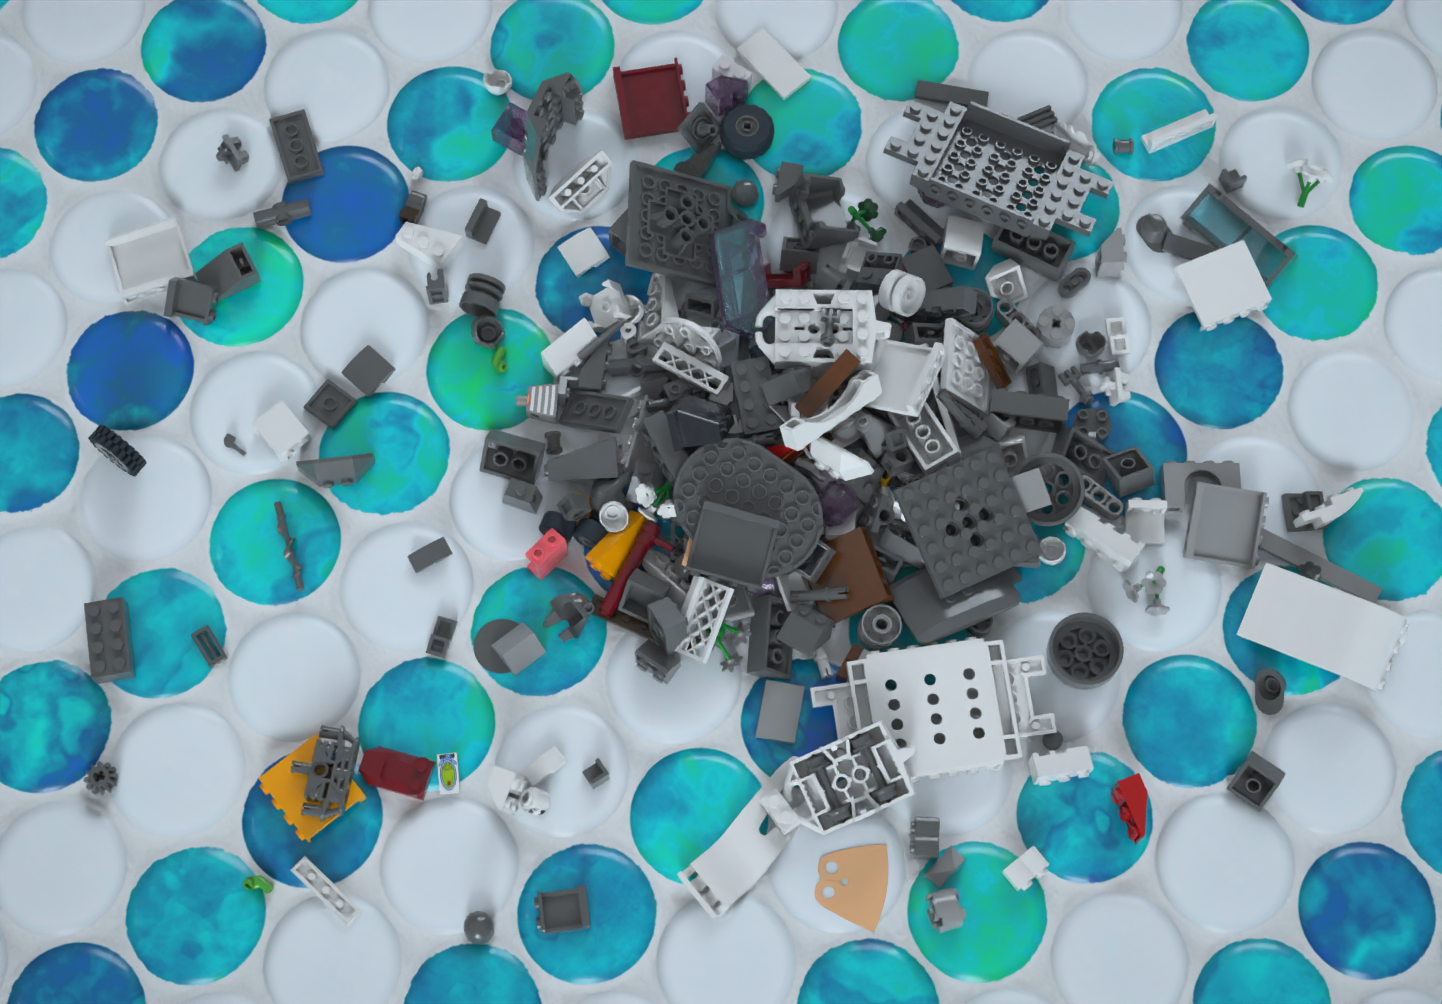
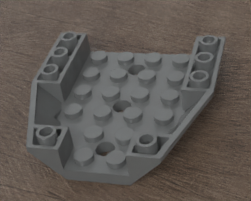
(554, 102)

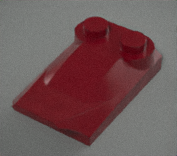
(397, 771)

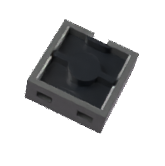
(817, 562)

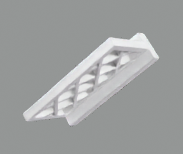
(692, 607)

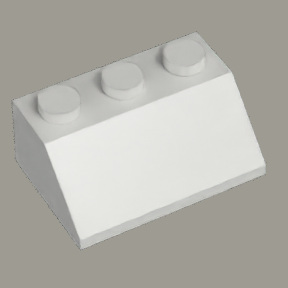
(562, 354)

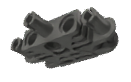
(341, 775)

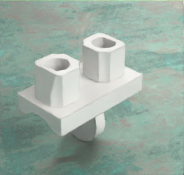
(1113, 387)

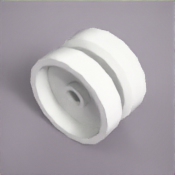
(902, 293)

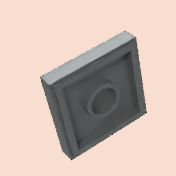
(330, 404)

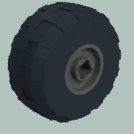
(746, 131)

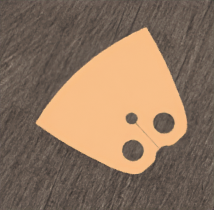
(867, 884)

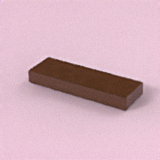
(992, 361)

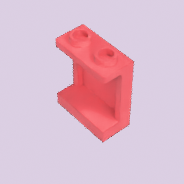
(546, 554)

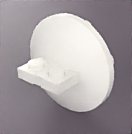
(691, 339)

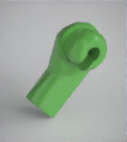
(497, 361)
(256, 882)

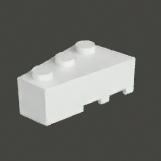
(1060, 765)

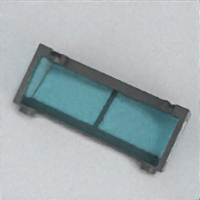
(1226, 224)

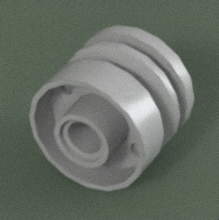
(886, 619)

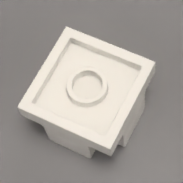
(854, 256)

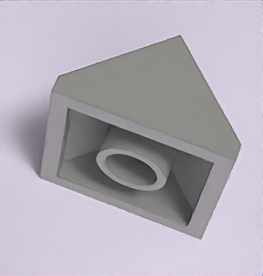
(519, 648)

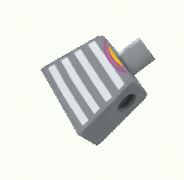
(540, 402)

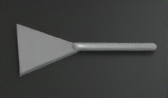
(782, 412)

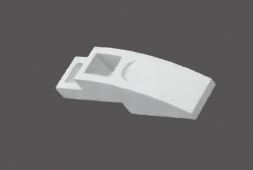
(1330, 509)

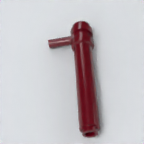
(643, 543)

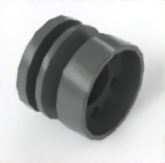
(482, 295)
(984, 312)

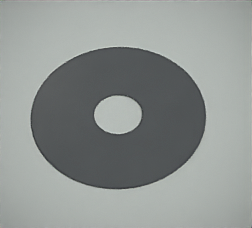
(485, 638)

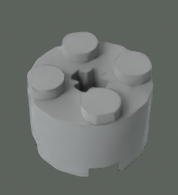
(1064, 325)
(945, 910)

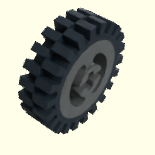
(117, 450)

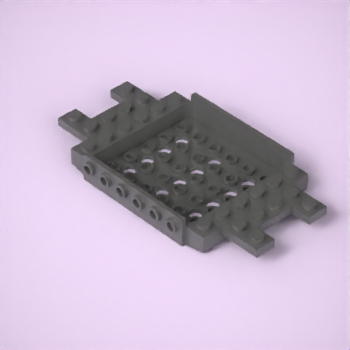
(943, 137)

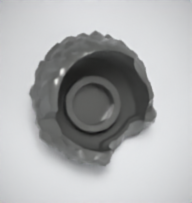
(487, 331)

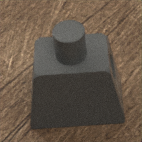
(521, 495)

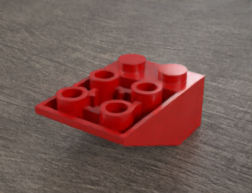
(1131, 799)

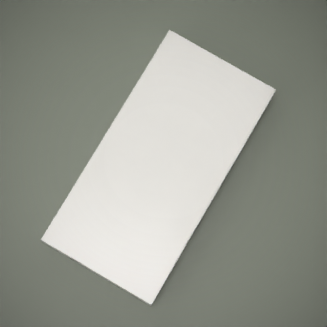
(773, 64)

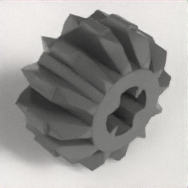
(100, 771)

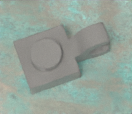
(807, 468)

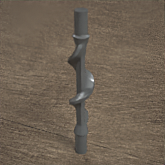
(288, 552)

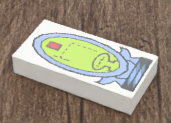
(448, 773)

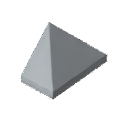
(945, 867)

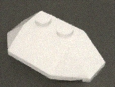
(583, 184)
(838, 460)

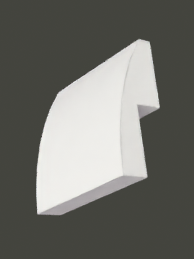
(583, 251)

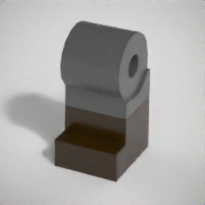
(413, 208)

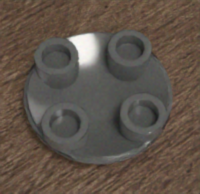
(1093, 423)

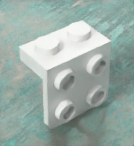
(1145, 520)

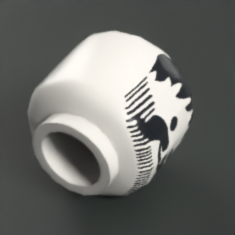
(535, 801)

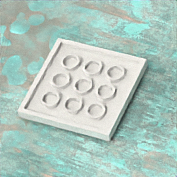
(963, 369)

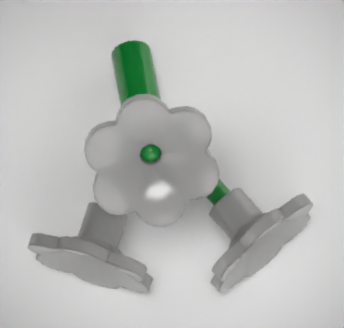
(1153, 583)

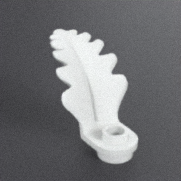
(1078, 142)

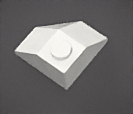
(1006, 281)

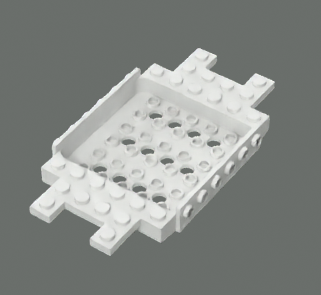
(1001, 698)

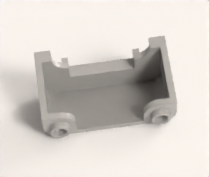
(871, 427)

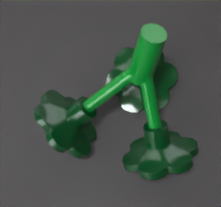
(867, 211)

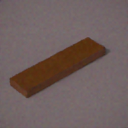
(827, 384)

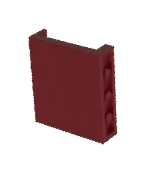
(651, 100)

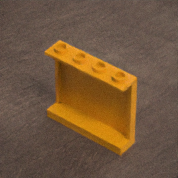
(290, 787)

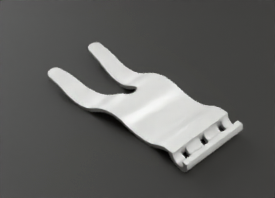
(740, 853)

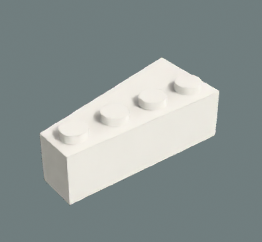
(1103, 539)

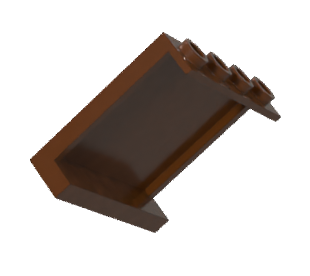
(854, 567)

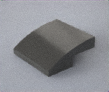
(368, 370)
(1295, 503)

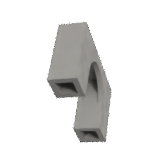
(1175, 474)

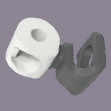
(629, 336)

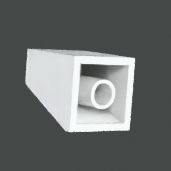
(962, 242)

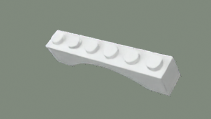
(860, 391)

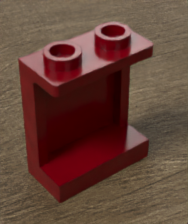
(800, 276)

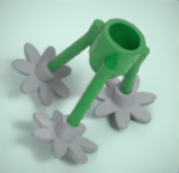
(739, 635)

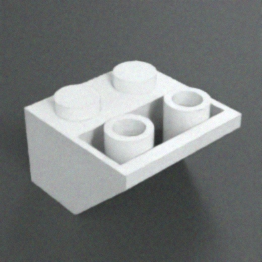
(506, 789)

